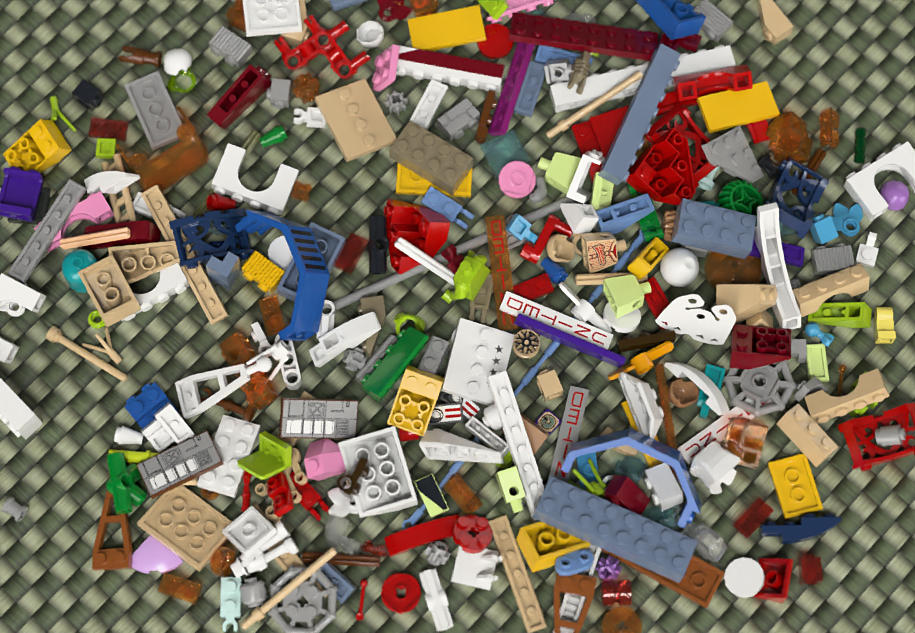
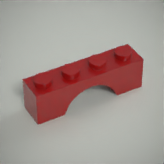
(730, 78)

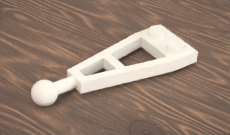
(189, 394)

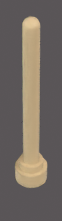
(55, 335)

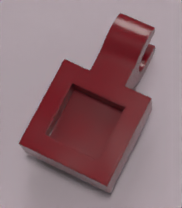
(454, 260)

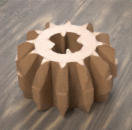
(668, 224)

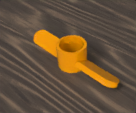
(643, 361)

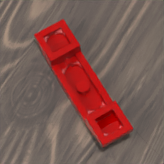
(420, 535)

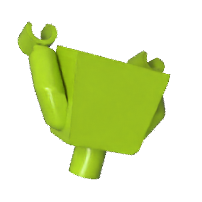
(468, 278)

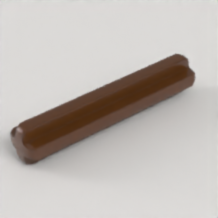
(813, 164)

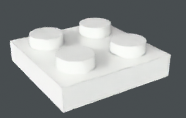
(249, 531)

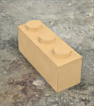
(807, 435)

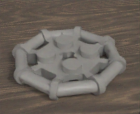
(763, 393)
(309, 611)

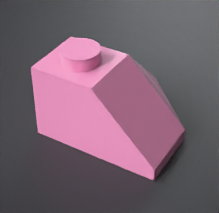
(323, 460)

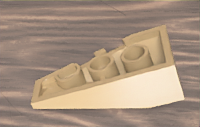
(144, 259)

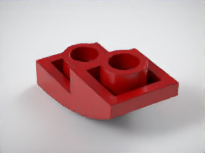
(280, 492)

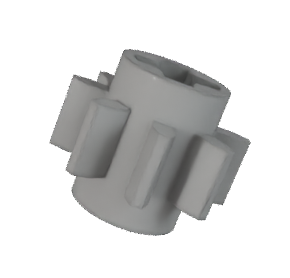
(397, 107)
(354, 359)
(437, 553)

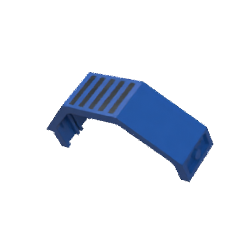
(311, 268)

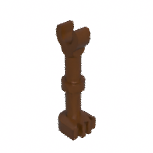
(248, 412)

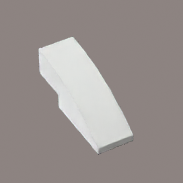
(109, 182)

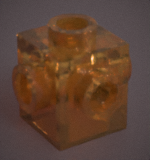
(306, 88)

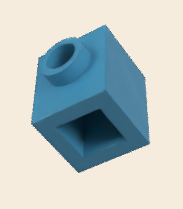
(823, 228)

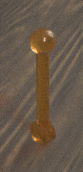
(842, 369)

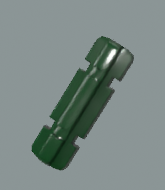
(860, 144)

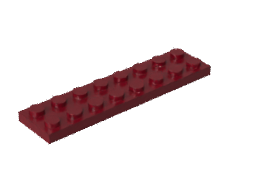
(583, 36)

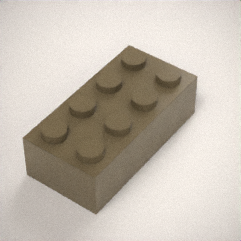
(431, 157)

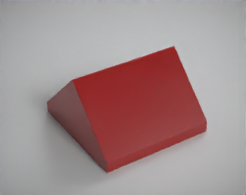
(777, 579)

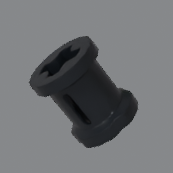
(769, 166)

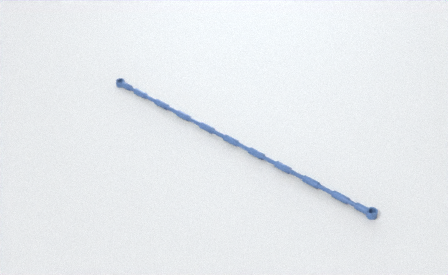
(531, 373)

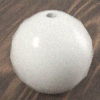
(679, 267)

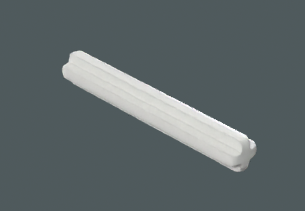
(425, 260)

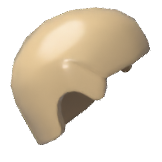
(560, 249)

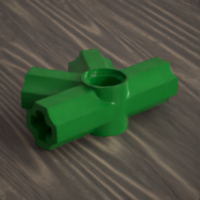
(122, 483)

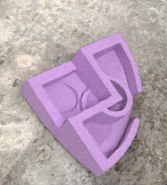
(154, 557)

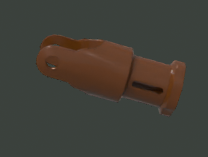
(141, 56)

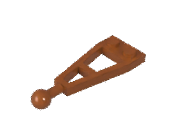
(112, 558)
(574, 585)

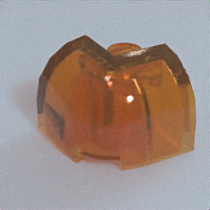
(789, 138)
(745, 440)

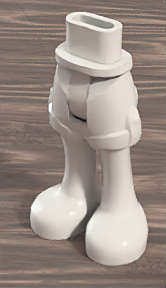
(258, 560)

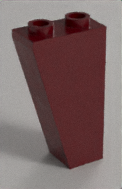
(240, 96)

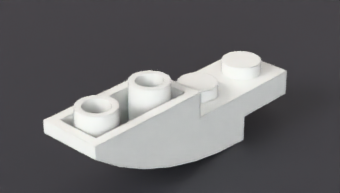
(343, 337)

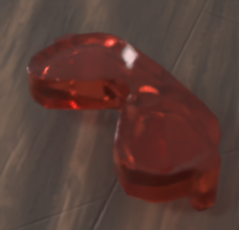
(369, 547)

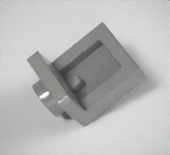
(810, 387)

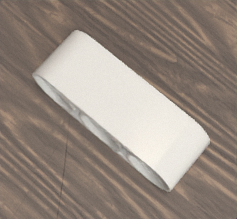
(292, 369)

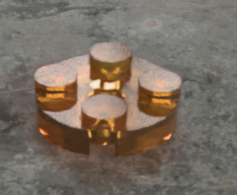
(618, 615)

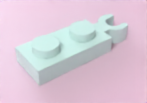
(230, 601)

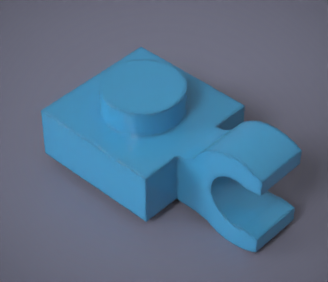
(520, 229)

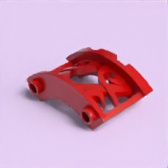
(695, 134)
(856, 428)

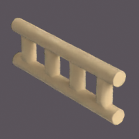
(125, 199)

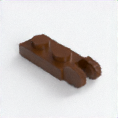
(485, 119)

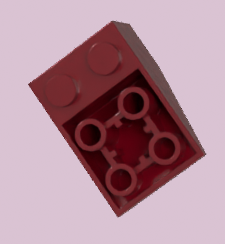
(758, 346)

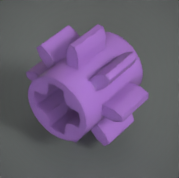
(608, 568)

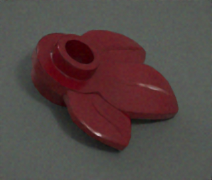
(395, 8)

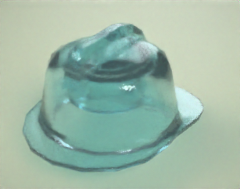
(667, 518)

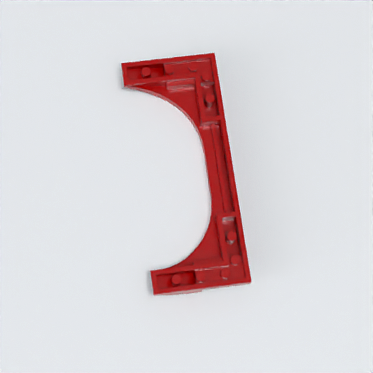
(601, 129)

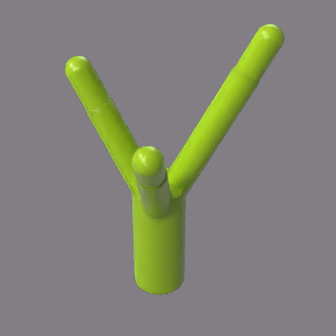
(55, 111)

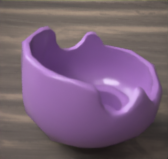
(895, 194)

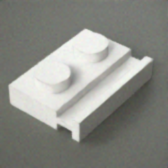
(157, 435)

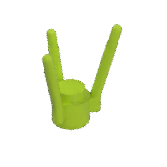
(593, 488)

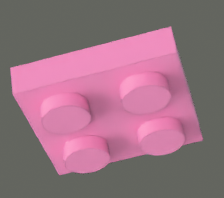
(385, 68)

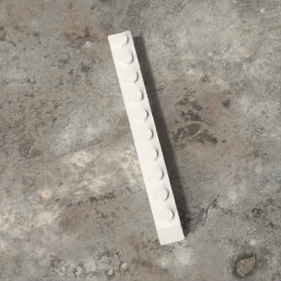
(597, 85)

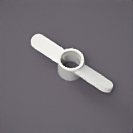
(584, 310)

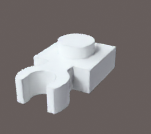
(312, 117)

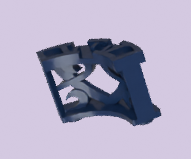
(814, 188)
(188, 227)

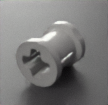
(15, 509)

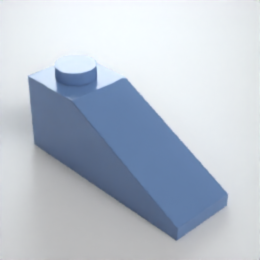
(622, 215)

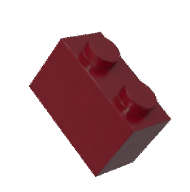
(626, 494)

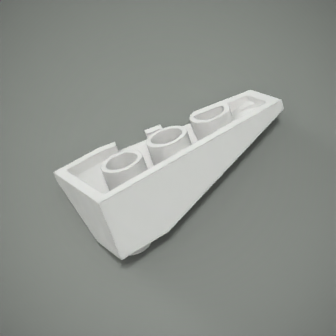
(447, 446)

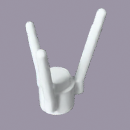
(278, 351)

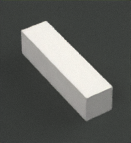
(487, 436)

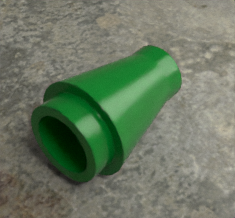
(274, 136)

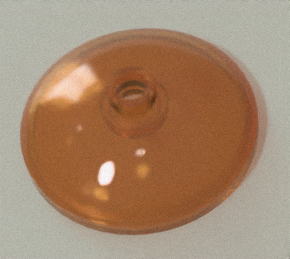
(720, 271)

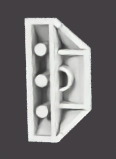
(642, 404)

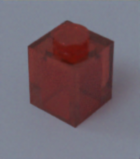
(810, 570)

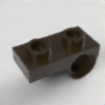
(361, 470)

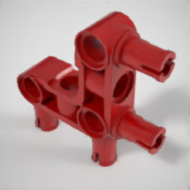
(311, 49)

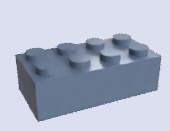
(714, 228)
(330, 246)

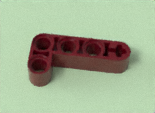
(141, 233)

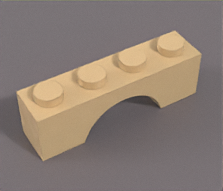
(850, 281)
(869, 389)

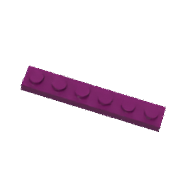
(511, 89)

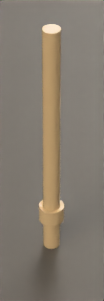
(563, 124)
(259, 613)

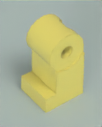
(884, 325)

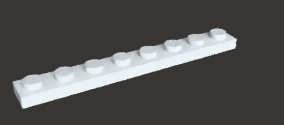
(517, 439)

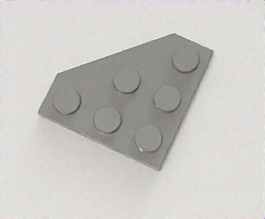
(734, 155)

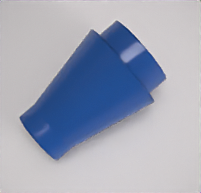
(554, 271)

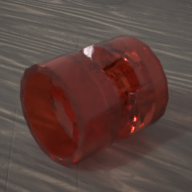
(616, 592)

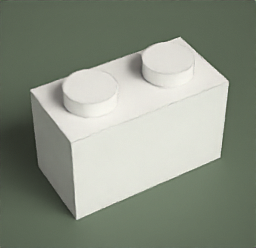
(663, 486)

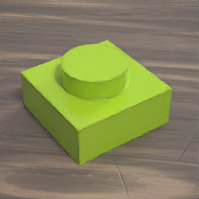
(105, 148)

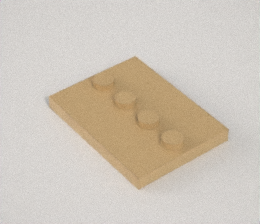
(355, 120)
(186, 526)

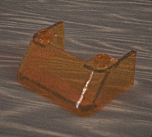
(173, 163)

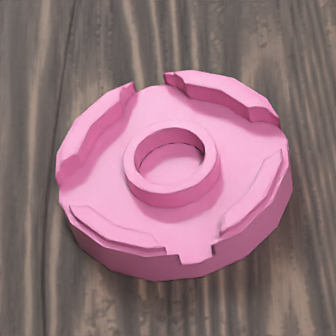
(516, 179)

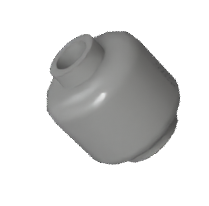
(253, 592)

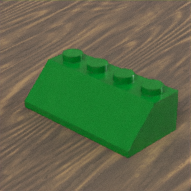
(394, 364)

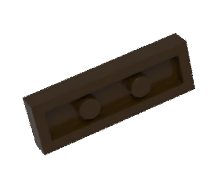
(645, 340)

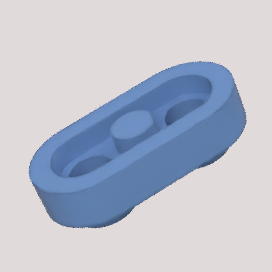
(575, 562)

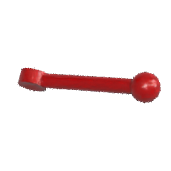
(359, 616)

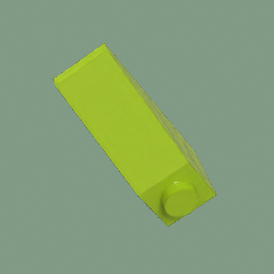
(843, 315)

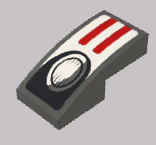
(470, 407)
(447, 414)

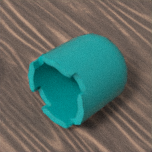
(72, 264)

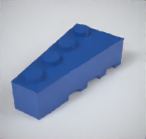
(673, 17)

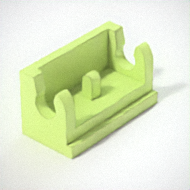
(601, 193)

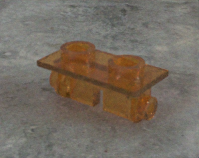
(828, 121)
(462, 495)

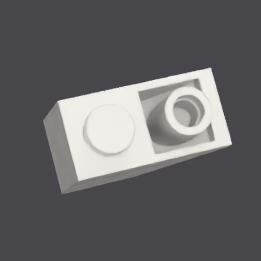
(580, 217)

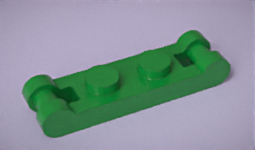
(648, 222)

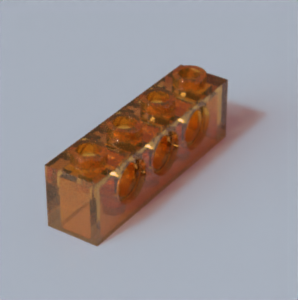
(265, 391)

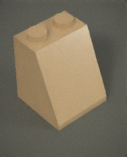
(745, 299)

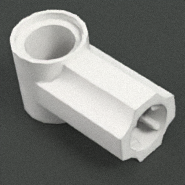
(327, 320)

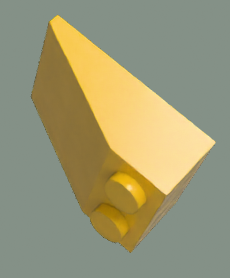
(544, 544)

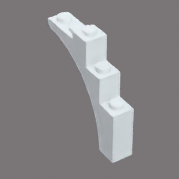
(773, 265)

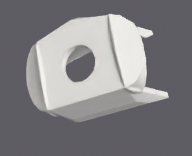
(714, 466)

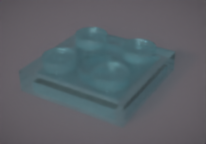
(503, 151)

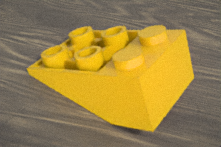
(38, 148)
(415, 400)

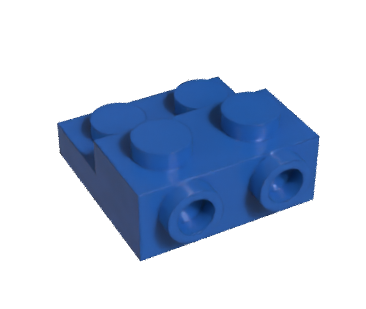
(147, 404)

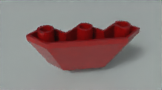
(665, 170)
(418, 226)

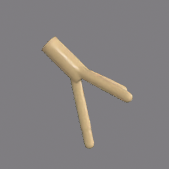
(107, 347)

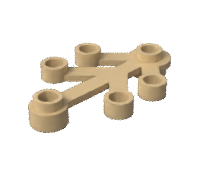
(296, 458)

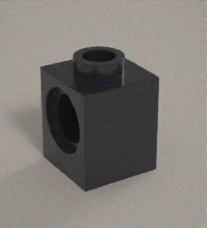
(88, 95)

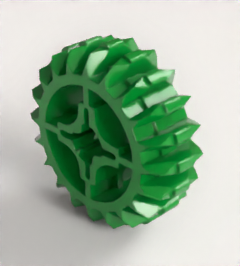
(740, 197)

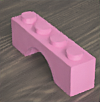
(93, 208)

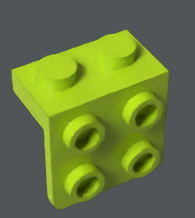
(271, 458)

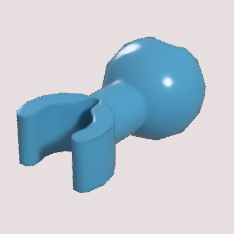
(812, 329)

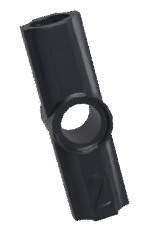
(377, 256)

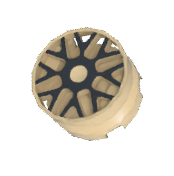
(526, 344)

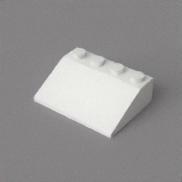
(388, 481)

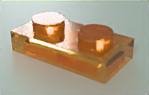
(180, 588)

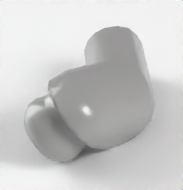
(541, 191)

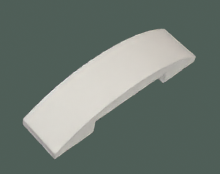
(716, 399)

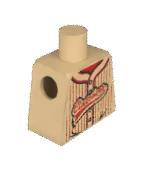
(600, 250)

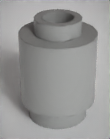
(890, 435)

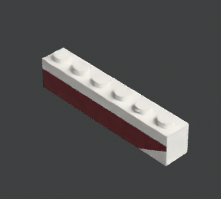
(450, 69)

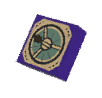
(548, 421)

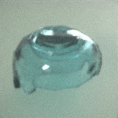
(630, 467)

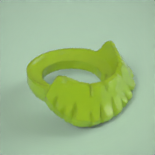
(401, 318)

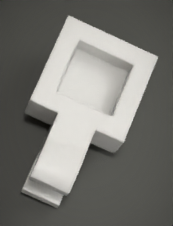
(867, 253)
(258, 335)

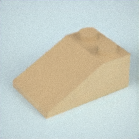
(109, 290)

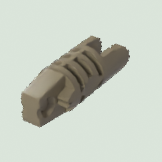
(580, 72)

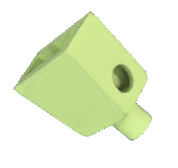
(560, 170)
(625, 293)
(509, 479)

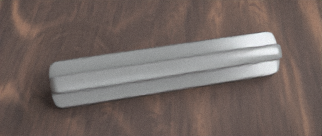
(379, 354)

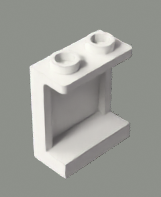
(575, 191)

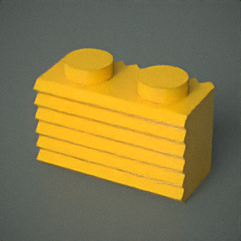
(648, 258)
(262, 272)

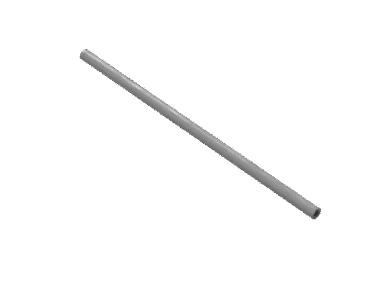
(462, 248)

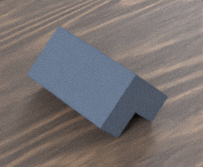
(225, 271)

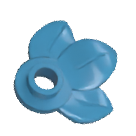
(845, 217)

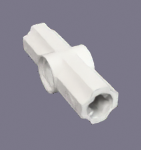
(436, 600)

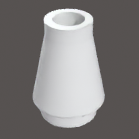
(128, 436)

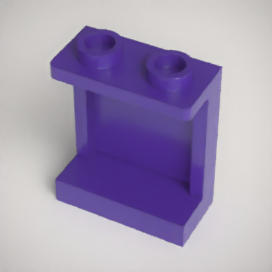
(20, 193)

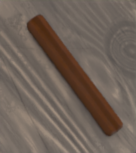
(344, 559)

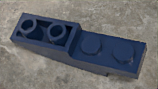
(807, 528)

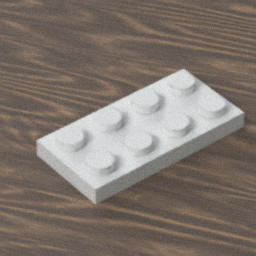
(233, 442)

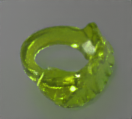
(172, 85)

